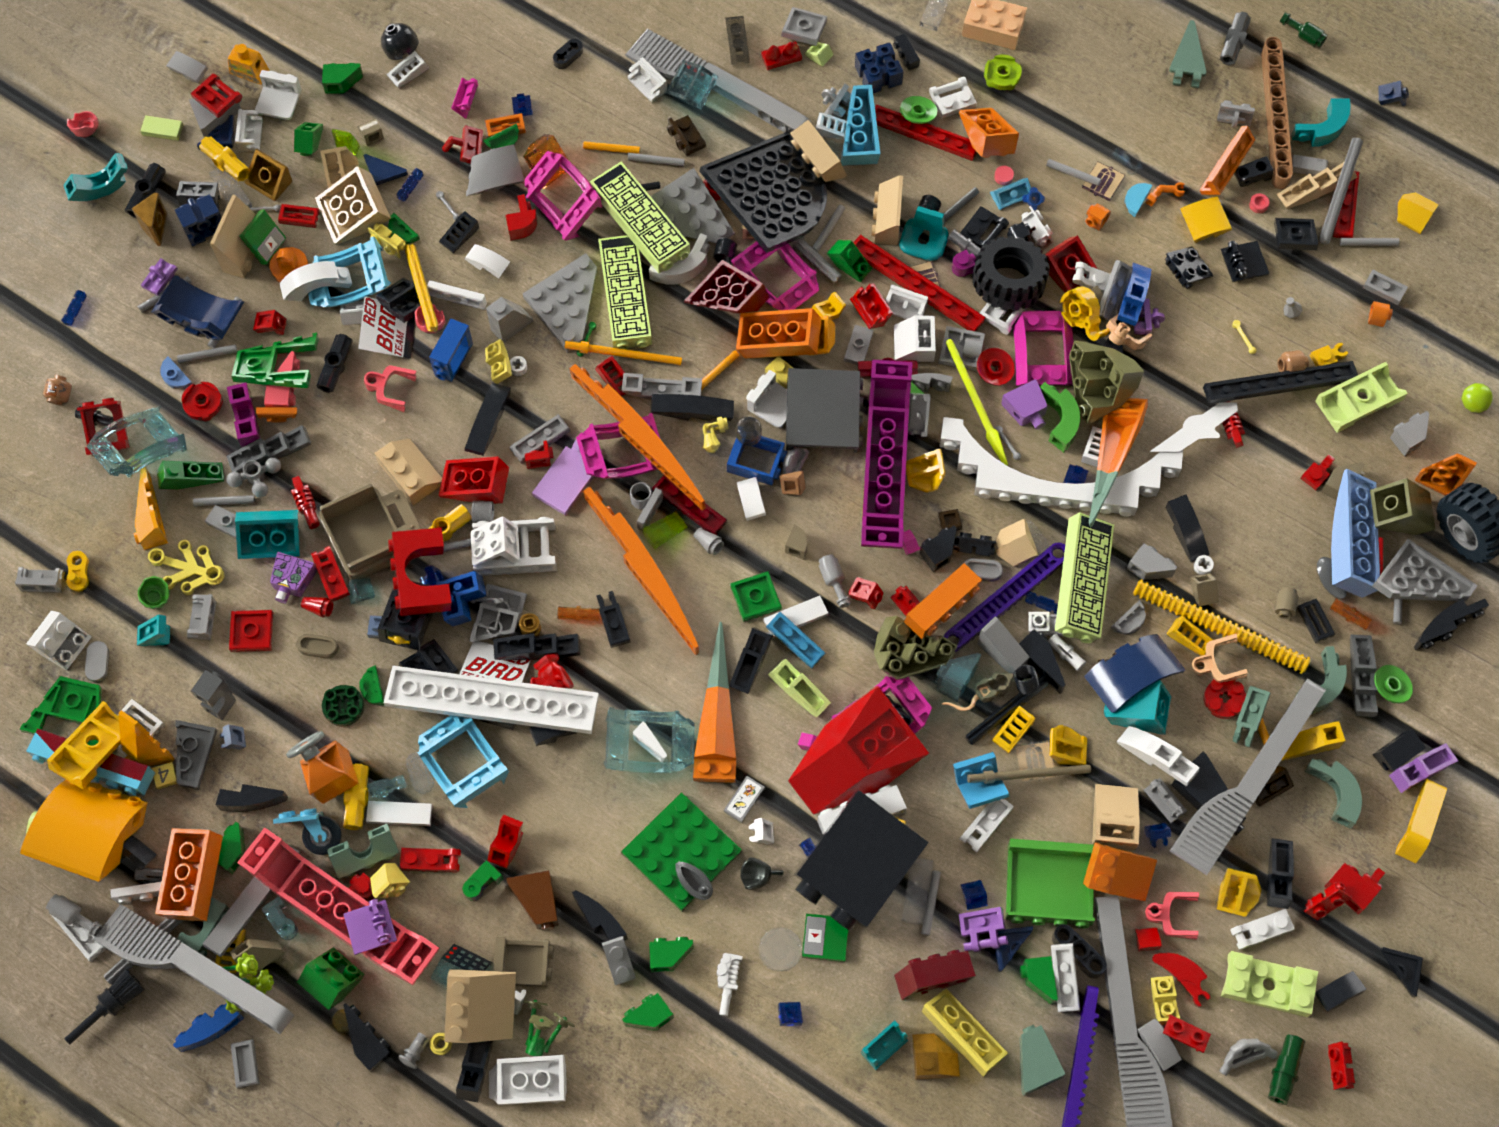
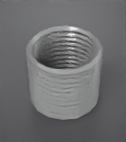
(637, 487)
(482, 511)

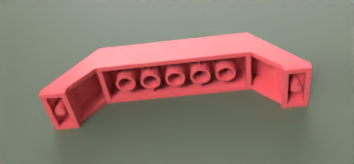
(327, 900)

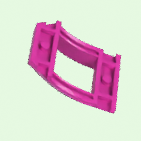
(581, 209)
(796, 294)
(1042, 322)
(592, 454)
(910, 699)

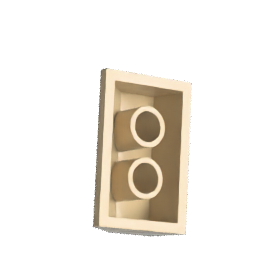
(817, 152)
(887, 211)
(408, 469)

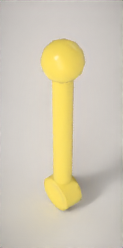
(1236, 324)

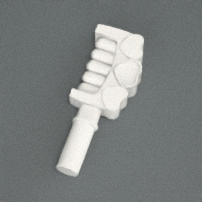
(727, 978)

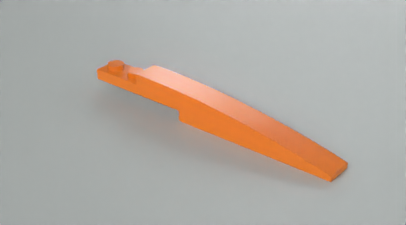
(638, 433)
(643, 567)

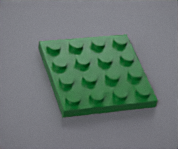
(676, 836)

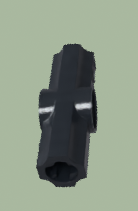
(149, 182)
(337, 353)

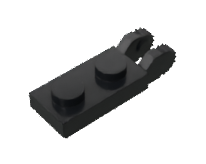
(613, 621)

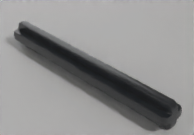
(1003, 712)

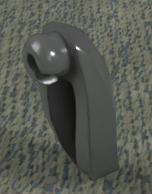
(1324, 571)
(694, 880)

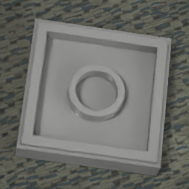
(804, 26)

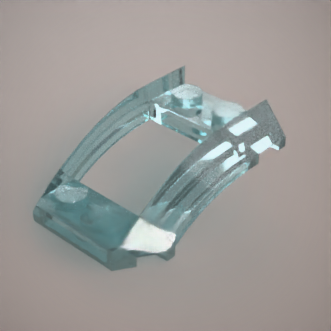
(167, 443)
(618, 740)

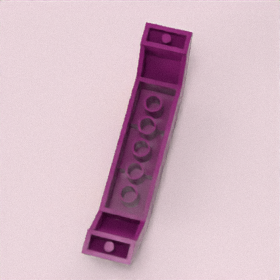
(886, 454)

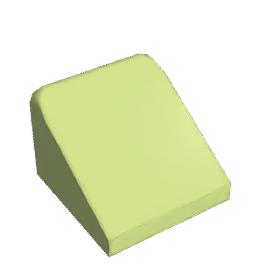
(819, 54)

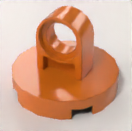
(286, 261)

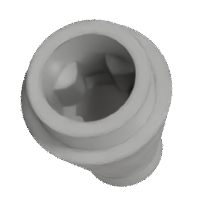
(712, 543)

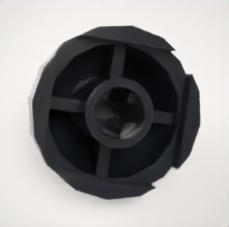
(398, 40)

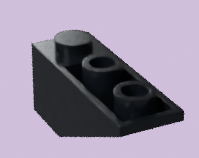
(364, 1042)

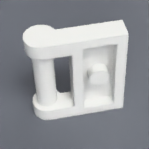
(955, 102)
(994, 315)

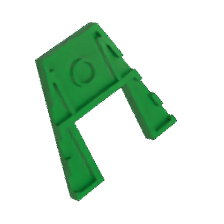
(258, 364)

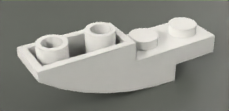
(1160, 753)

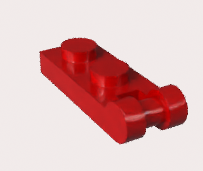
(330, 574)
(429, 860)

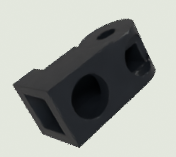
(1254, 172)

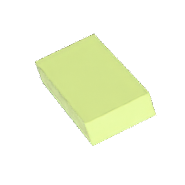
(161, 128)

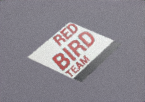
(384, 332)
(481, 663)

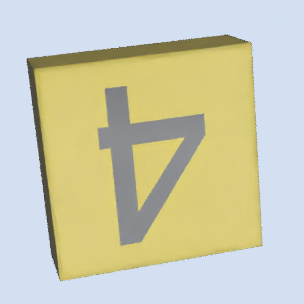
(165, 775)

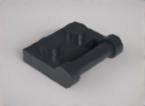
(981, 223)

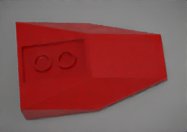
(856, 751)

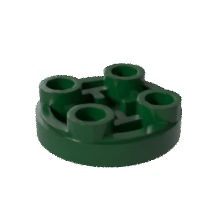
(342, 705)

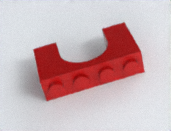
(411, 597)

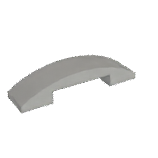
(644, 387)

